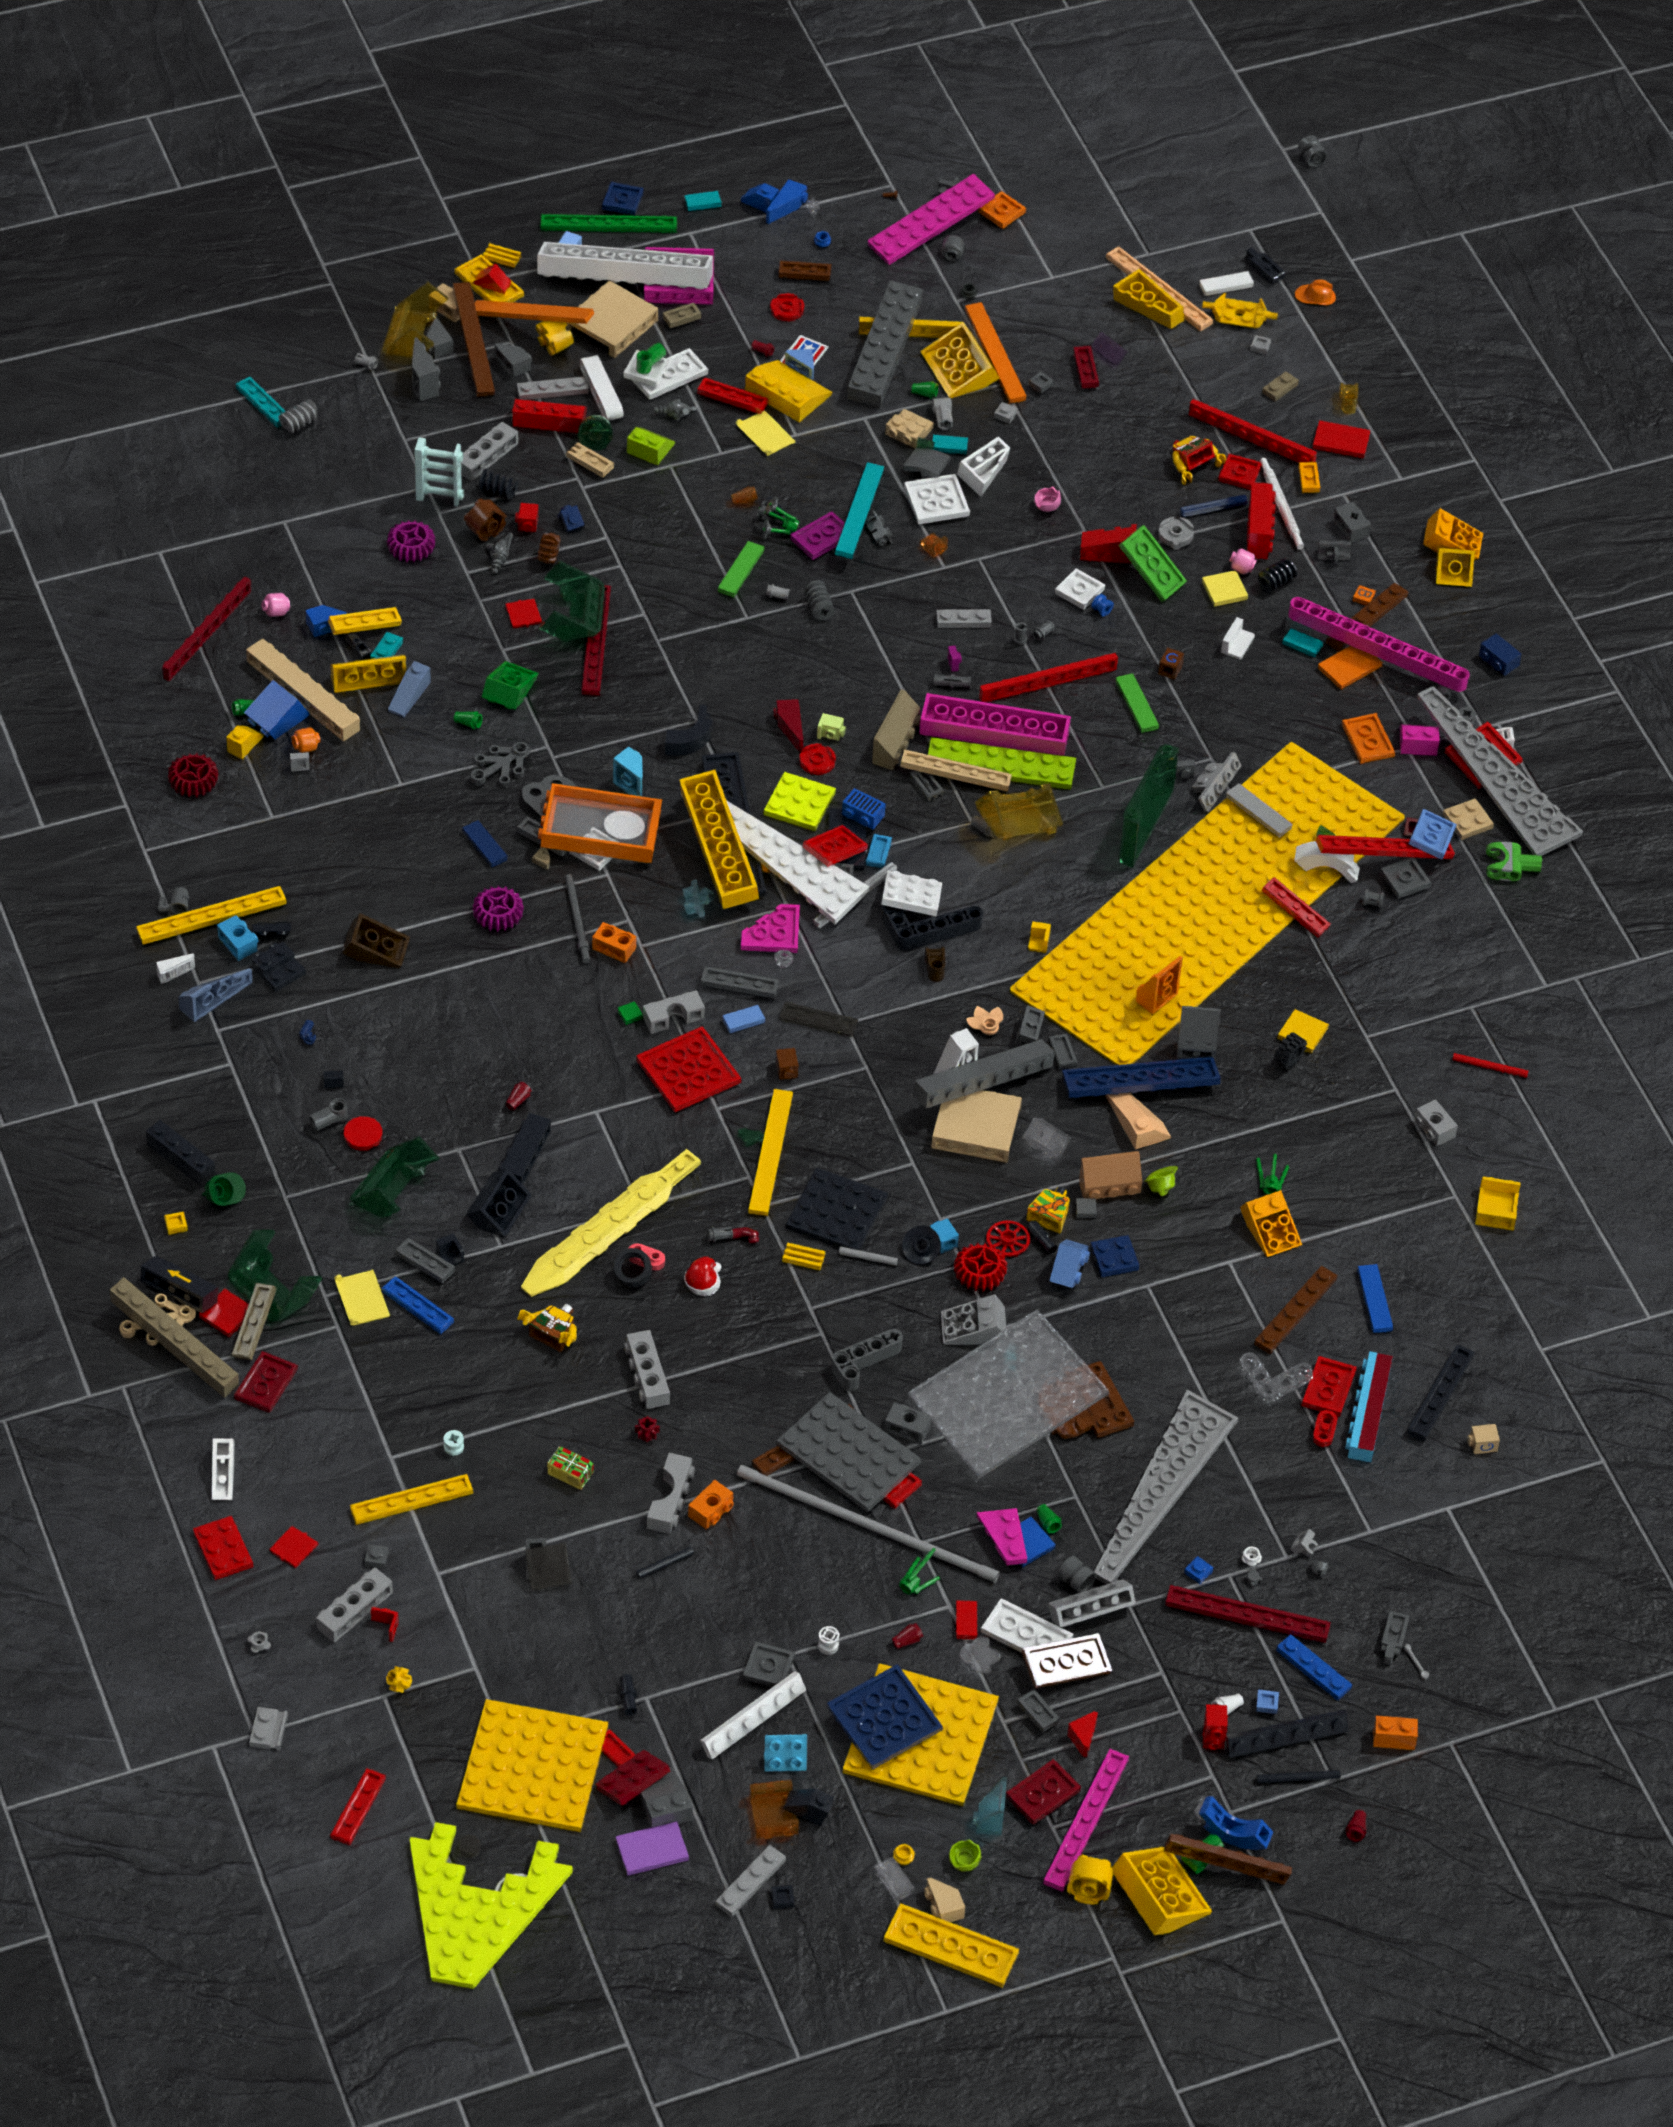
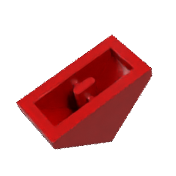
(493, 279)
(1082, 1732)

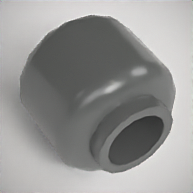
(952, 248)

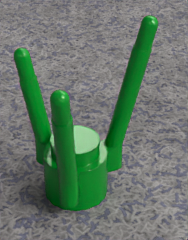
(1271, 1183)
(911, 1581)

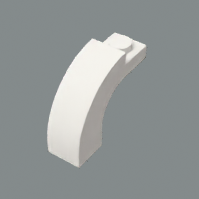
(1309, 856)

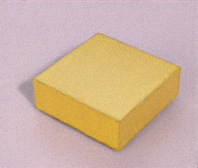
(175, 1223)

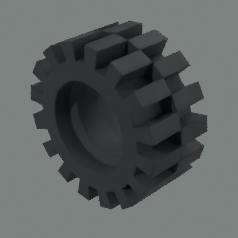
(1290, 1050)

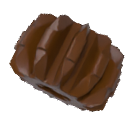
(549, 548)

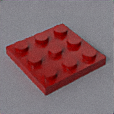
(1491, 736)

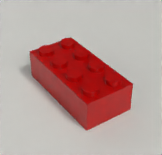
(1261, 519)

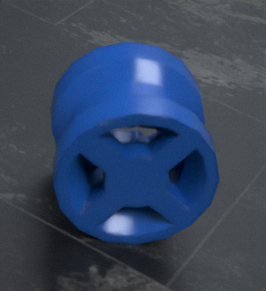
(1102, 605)

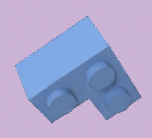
(1068, 1263)

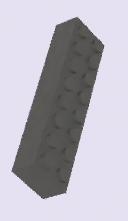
(885, 344)

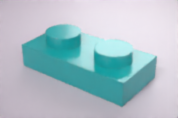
(387, 646)

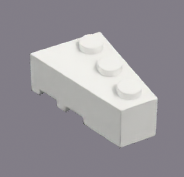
(959, 1050)

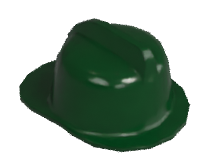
(225, 1189)

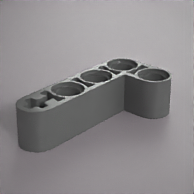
(870, 1351)

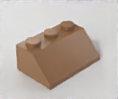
(1111, 1175)

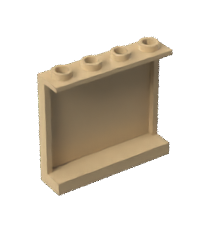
(617, 317)
(978, 1125)

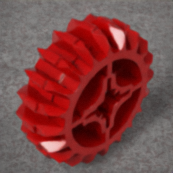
(968, 1264)

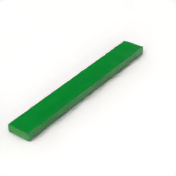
(608, 223)

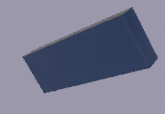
(484, 843)

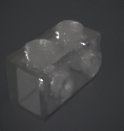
(1047, 1138)

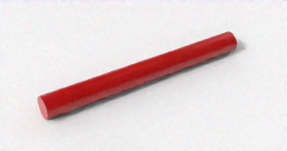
(1490, 1065)

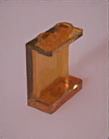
(768, 1812)

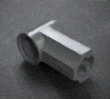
(334, 1113)

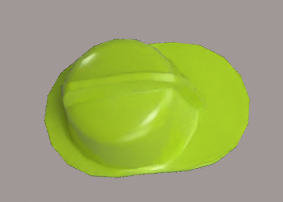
(1162, 1180)

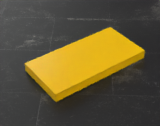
(469, 271)

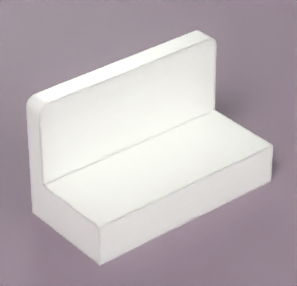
(1236, 640)

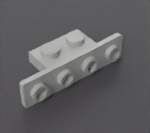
(1215, 780)

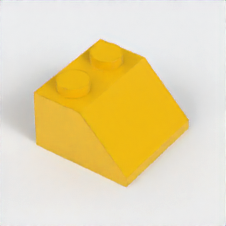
(1454, 567)

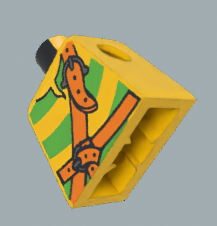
(1050, 1209)

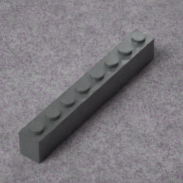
(983, 1073)

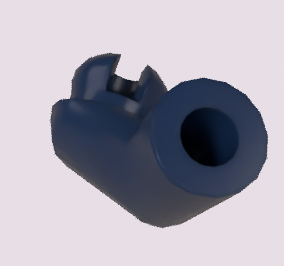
(306, 1034)

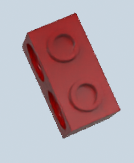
(1215, 1726)

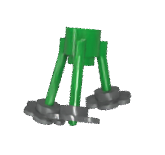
(789, 523)

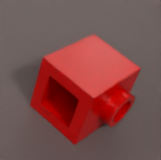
(527, 517)

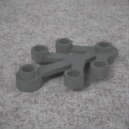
(518, 751)

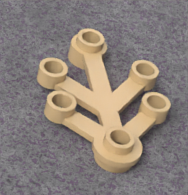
(177, 1315)

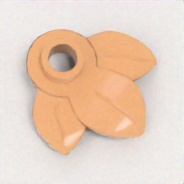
(986, 1021)

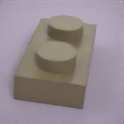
(682, 315)
(1280, 386)

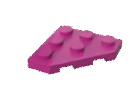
(774, 931)

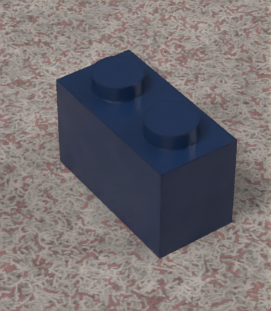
(1500, 654)

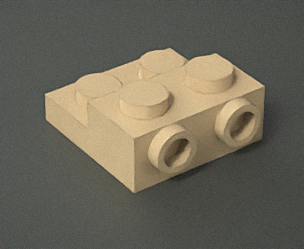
(908, 427)

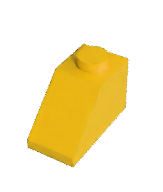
(242, 740)

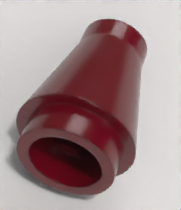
(518, 1095)
(909, 1635)
(1357, 1826)

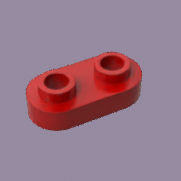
(1325, 1430)

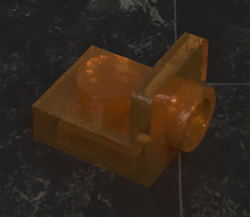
(934, 544)

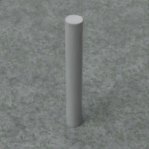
(868, 1256)

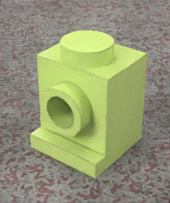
(831, 727)

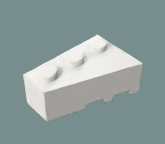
(983, 465)

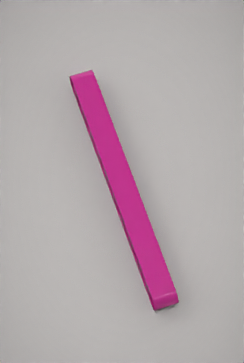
(1378, 644)

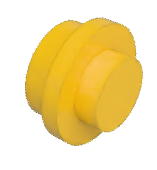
(903, 1854)

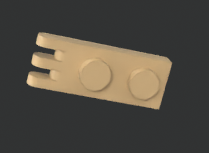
(590, 459)

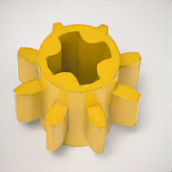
(399, 1679)

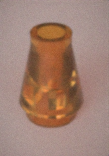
(746, 495)

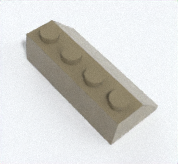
(896, 731)

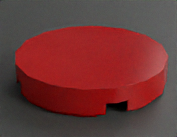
(787, 307)
(817, 759)
(363, 1133)

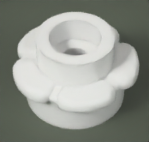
(1251, 1552)

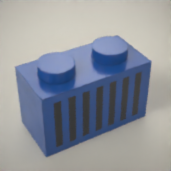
(863, 808)

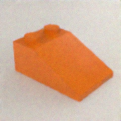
(1160, 987)

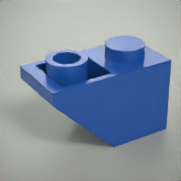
(318, 618)

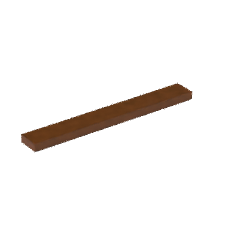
(473, 339)

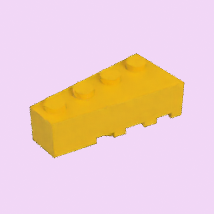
(1148, 299)

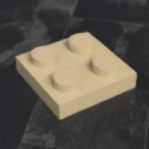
(1469, 817)

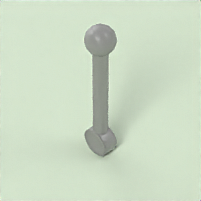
(1424, 1674)

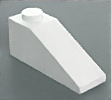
(223, 1469)

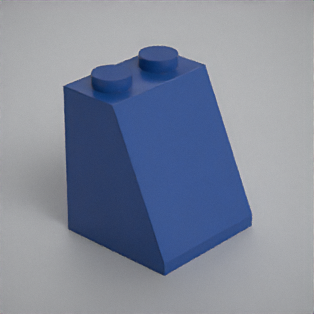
(275, 711)

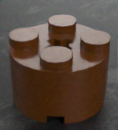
(485, 519)

